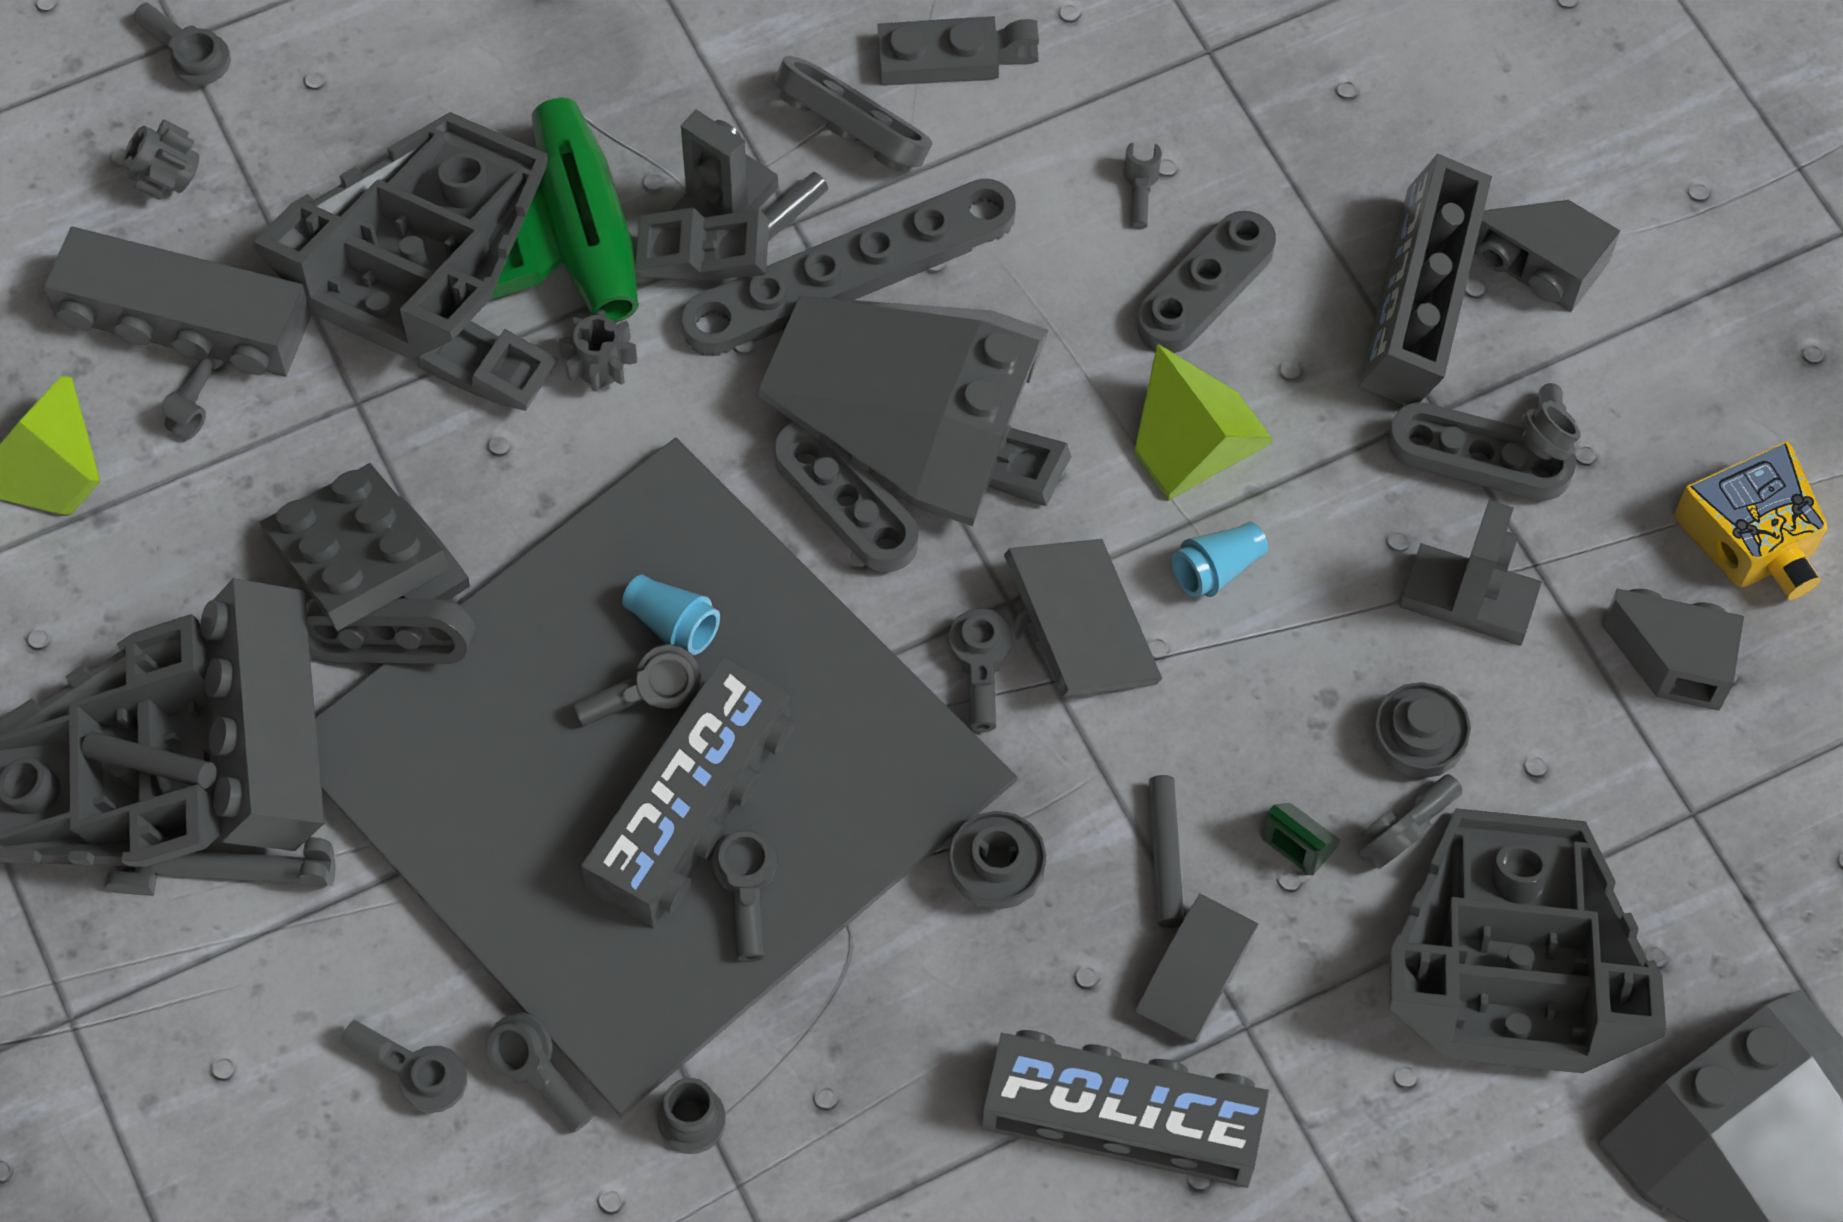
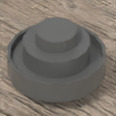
(1421, 730)
(997, 860)

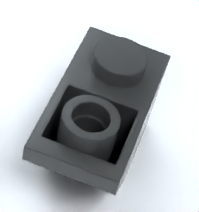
(1548, 247)
(1677, 646)

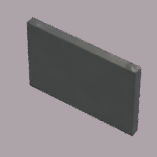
(1082, 617)

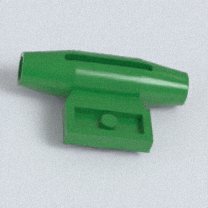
(574, 219)

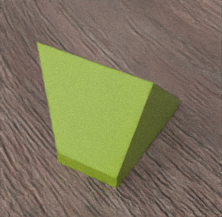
(1192, 425)
(49, 454)

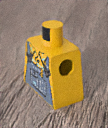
(1758, 521)

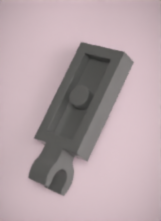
(953, 49)

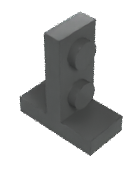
(718, 171)
(1476, 589)

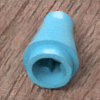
(1215, 559)
(673, 613)

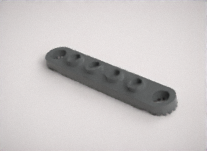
(851, 264)

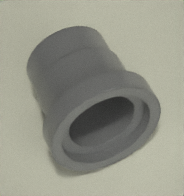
(696, 1135)

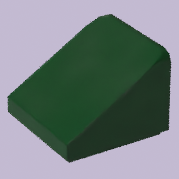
(1298, 837)

